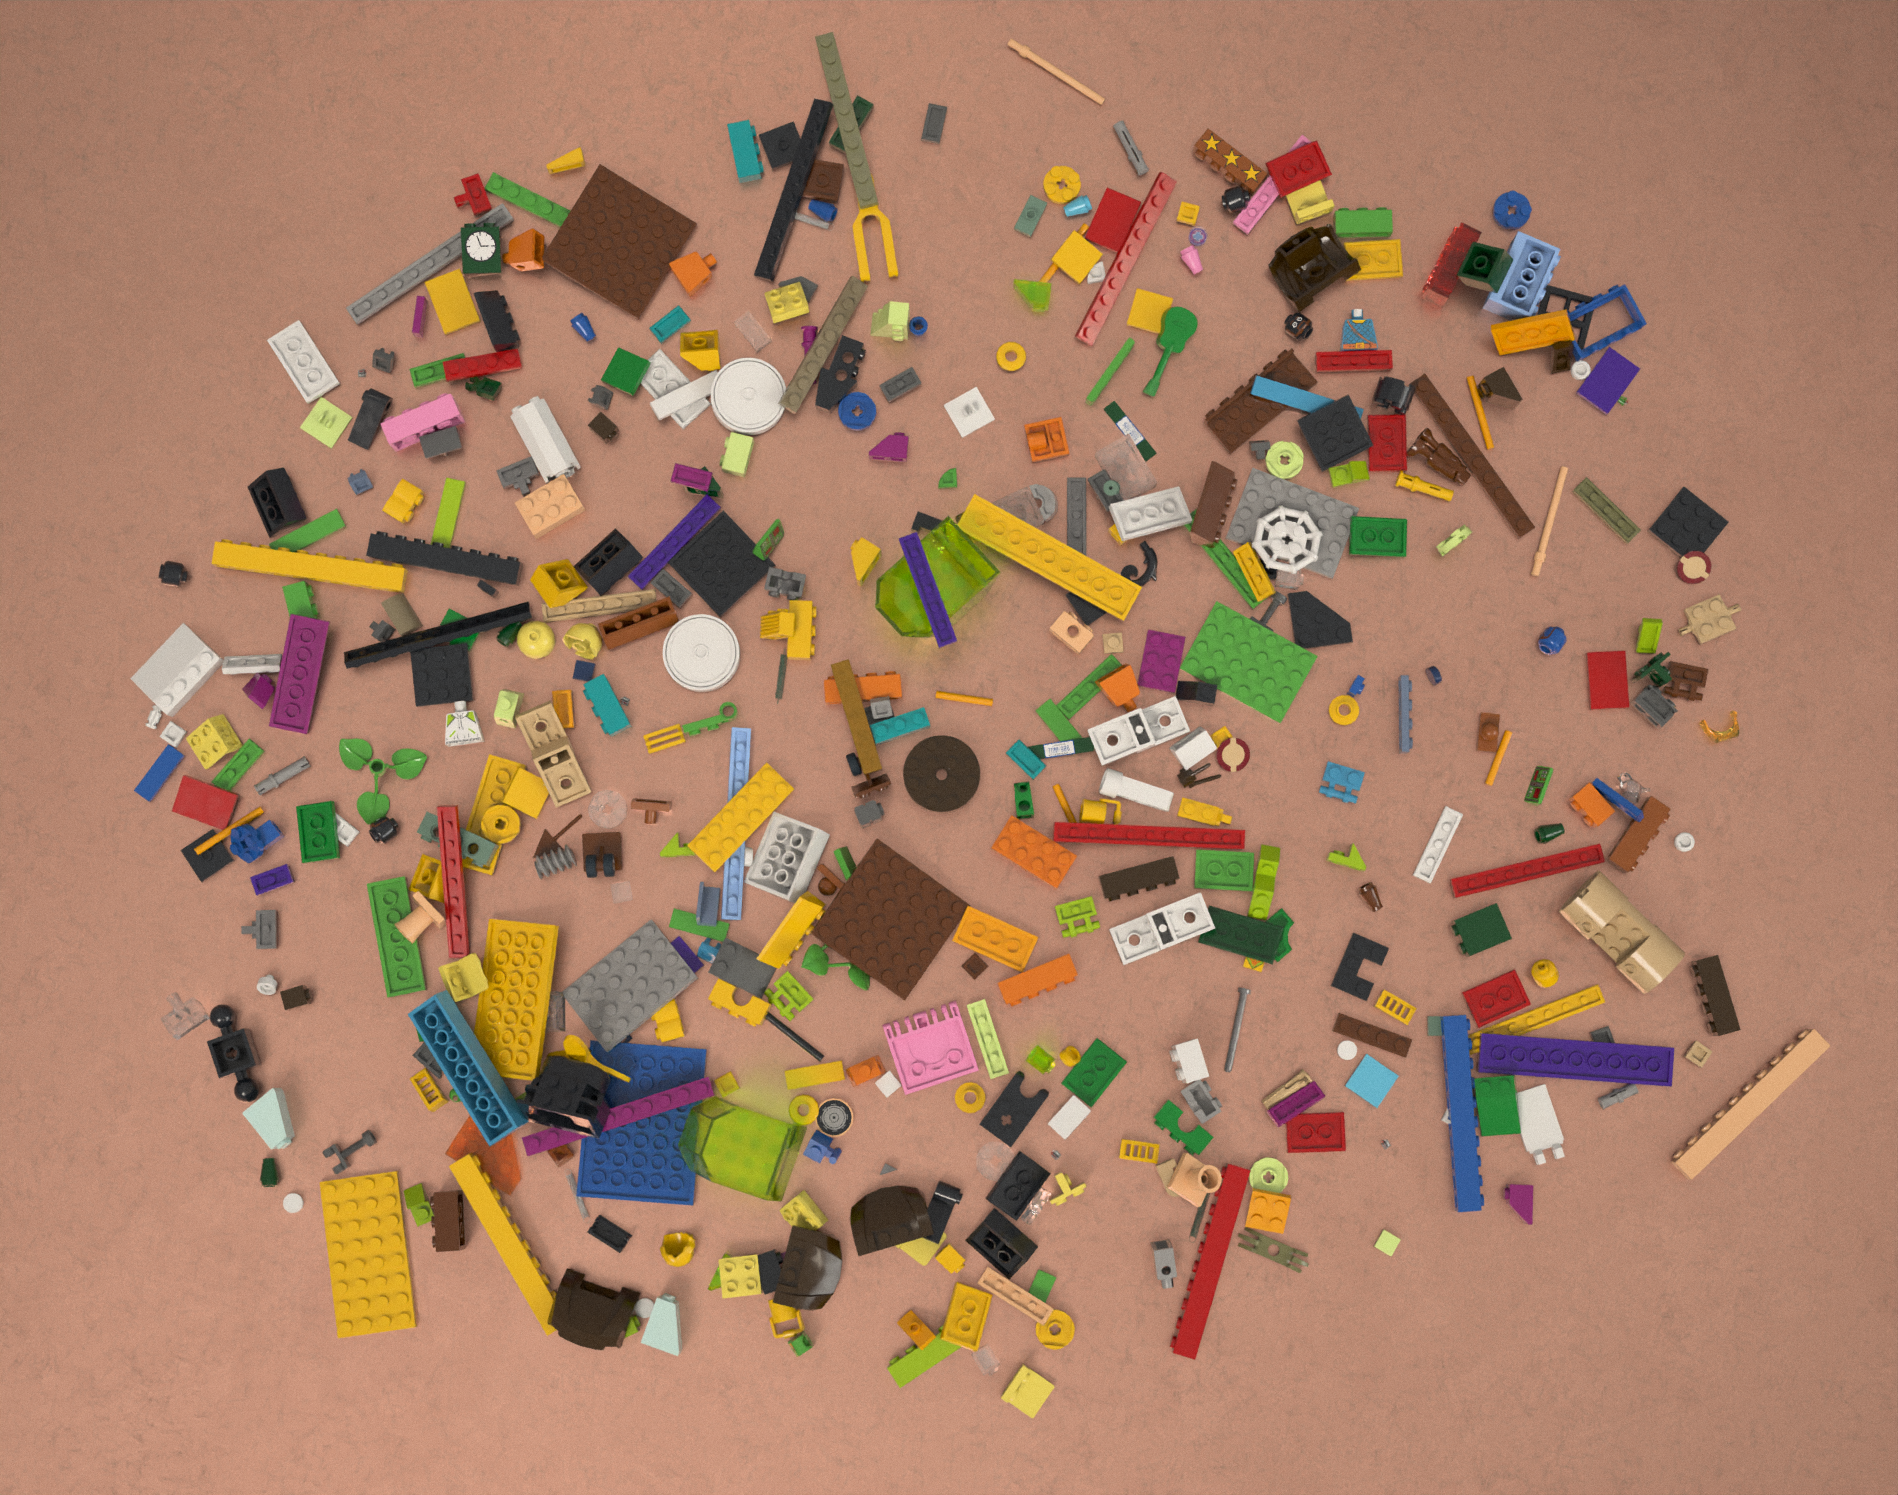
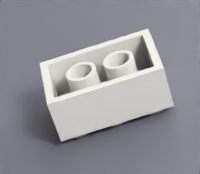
(1189, 1061)

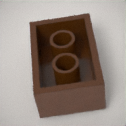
(448, 1220)

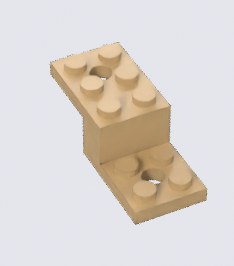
(553, 753)

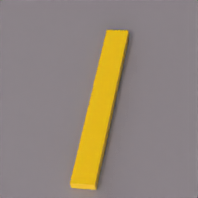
(1542, 1015)

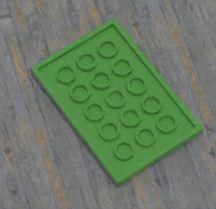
(1248, 662)

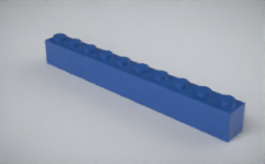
(1461, 1113)

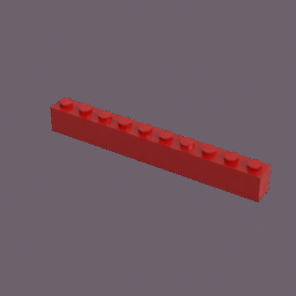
(1210, 1261)

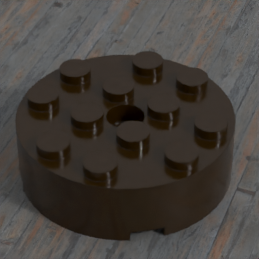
(939, 754)

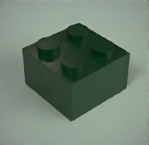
(1485, 267)

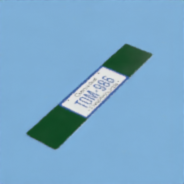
(1127, 427)
(1062, 748)

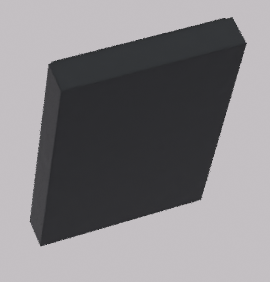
(1018, 1185)

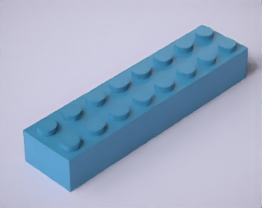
(467, 1067)

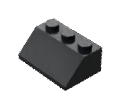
(497, 320)
(276, 502)
(608, 562)
(1001, 1243)

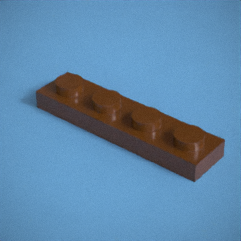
(1372, 1035)

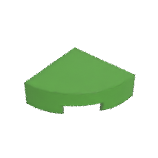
(948, 479)

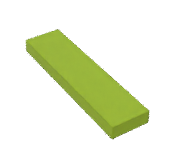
(448, 512)

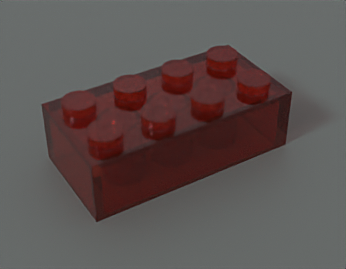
(1445, 271)

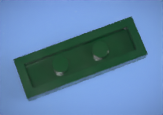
(862, 110)

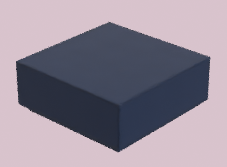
(583, 671)

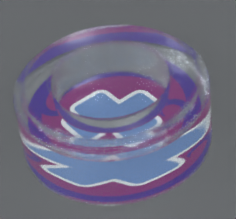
(1197, 236)

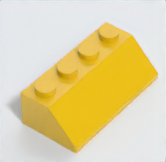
(792, 930)

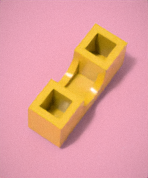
(723, 996)

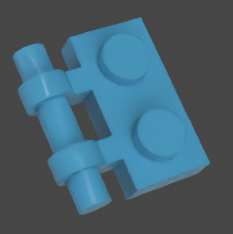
(1343, 777)

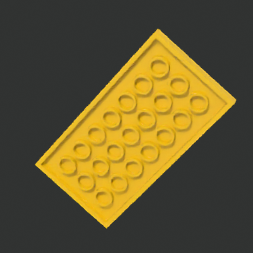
(516, 1004)
(368, 1254)

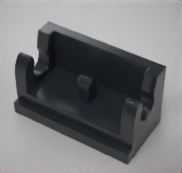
(609, 1233)

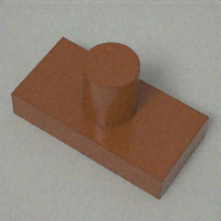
(651, 808)

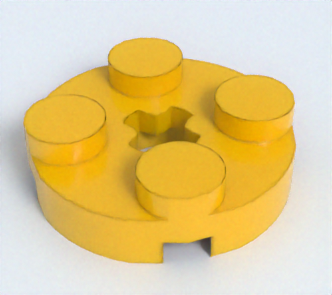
(1059, 174)
(491, 819)
(1061, 1338)

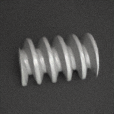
(555, 861)

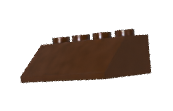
(1213, 505)

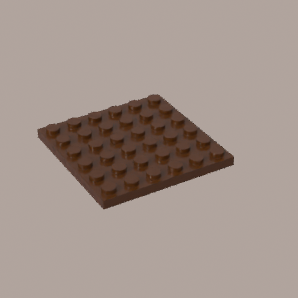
(618, 241)
(890, 919)

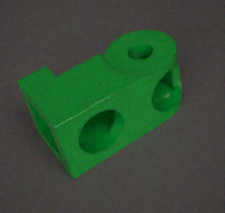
(1023, 801)

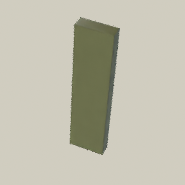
(1606, 510)

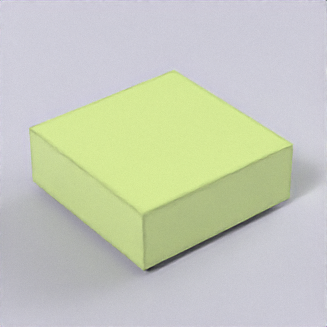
(1387, 1242)

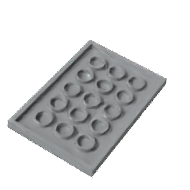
(1267, 492)
(629, 985)

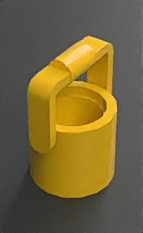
(1095, 811)
(783, 1313)

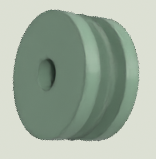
(1107, 487)

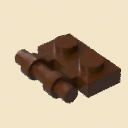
(1686, 675)

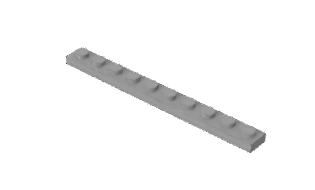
(420, 269)

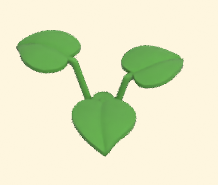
(357, 752)
(817, 962)

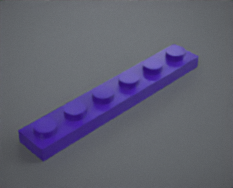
(674, 542)
(927, 590)

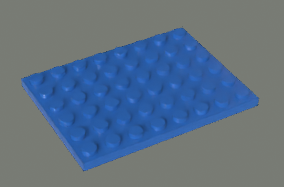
(644, 1156)

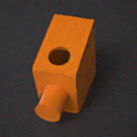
(526, 251)
(693, 271)
(1120, 687)
(865, 1070)

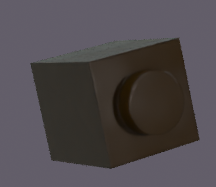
(604, 428)
(296, 997)

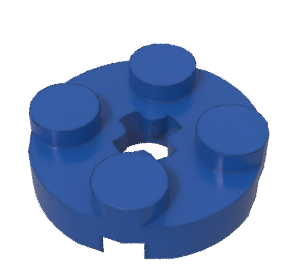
(1511, 221)
(849, 403)
(245, 843)

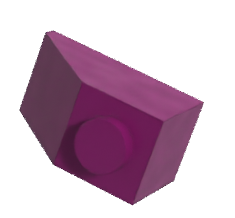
(891, 448)
(259, 689)
(1520, 1200)

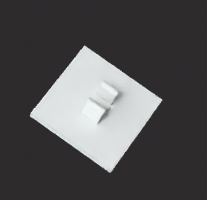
(969, 412)

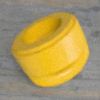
(1070, 1056)

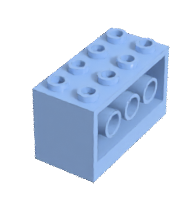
(1525, 278)

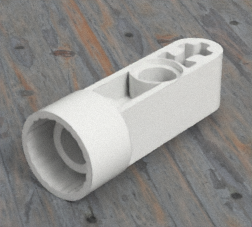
(1115, 784)

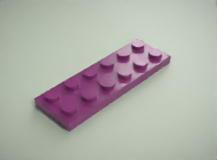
(299, 673)

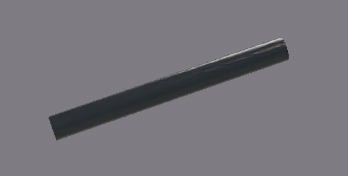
(793, 1036)

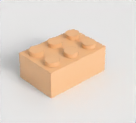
(550, 506)

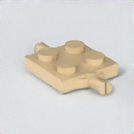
(1709, 619)

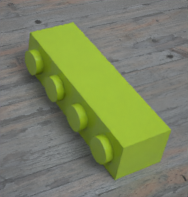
(918, 1361)

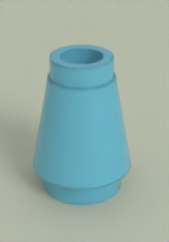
(1078, 206)

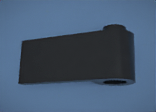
(368, 419)
(941, 1207)

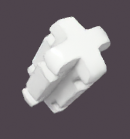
(154, 717)

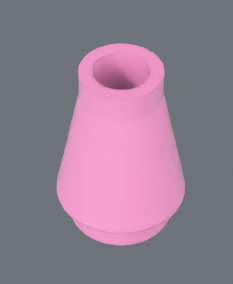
(1191, 258)

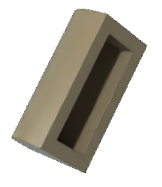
(402, 614)

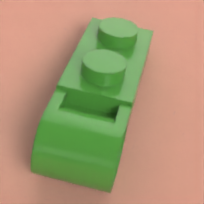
(710, 723)

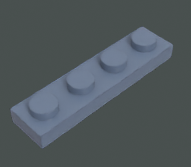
(1405, 706)

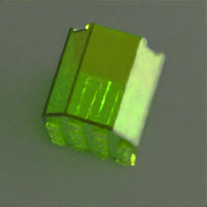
(959, 572)
(741, 1147)

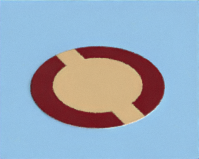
(1694, 567)
(1233, 754)

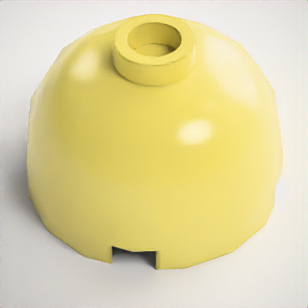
(536, 639)
(584, 639)

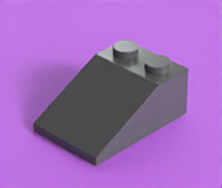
(741, 968)

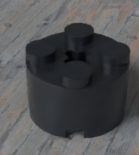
(1393, 394)

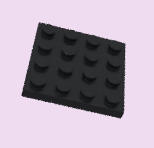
(721, 564)

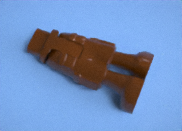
(1439, 459)

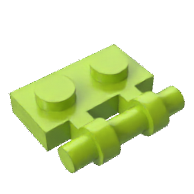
(1075, 911)
(792, 991)

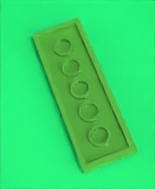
(398, 957)

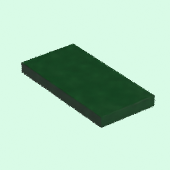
(1242, 935)

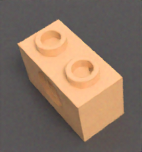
(1078, 642)

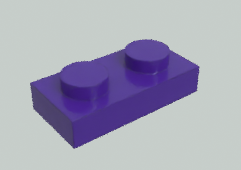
(272, 879)

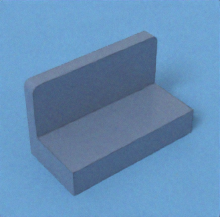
(707, 905)

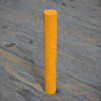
(964, 698)
(1498, 758)
(1064, 804)

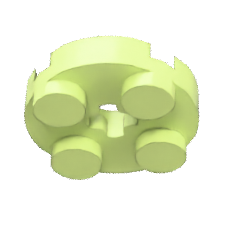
(1284, 449)
(1454, 539)
(1275, 1168)

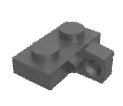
(518, 475)
(263, 929)

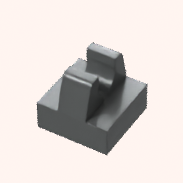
(382, 360)
(601, 397)
(1259, 447)
(382, 631)

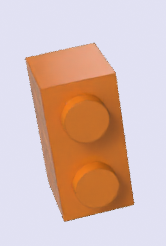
(1591, 805)

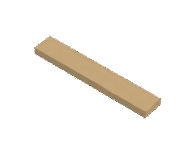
(599, 606)

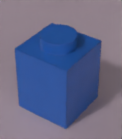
(269, 834)

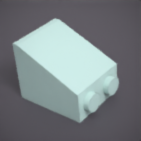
(271, 1119)
(664, 1326)

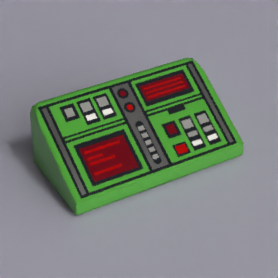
(769, 540)
(1538, 785)

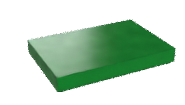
(1378, 536)
(318, 832)
(1094, 1072)

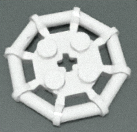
(1283, 529)

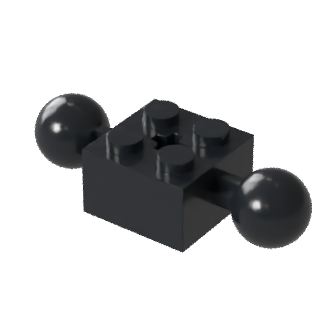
(246, 1088)

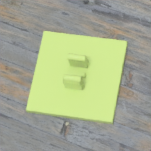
(326, 422)

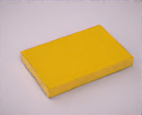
(1376, 259)
(452, 301)
(966, 1317)

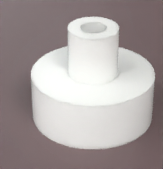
(267, 985)

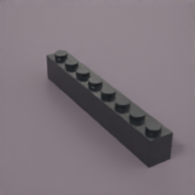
(444, 559)

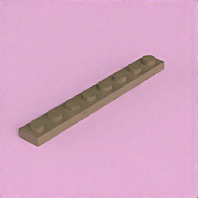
(823, 344)

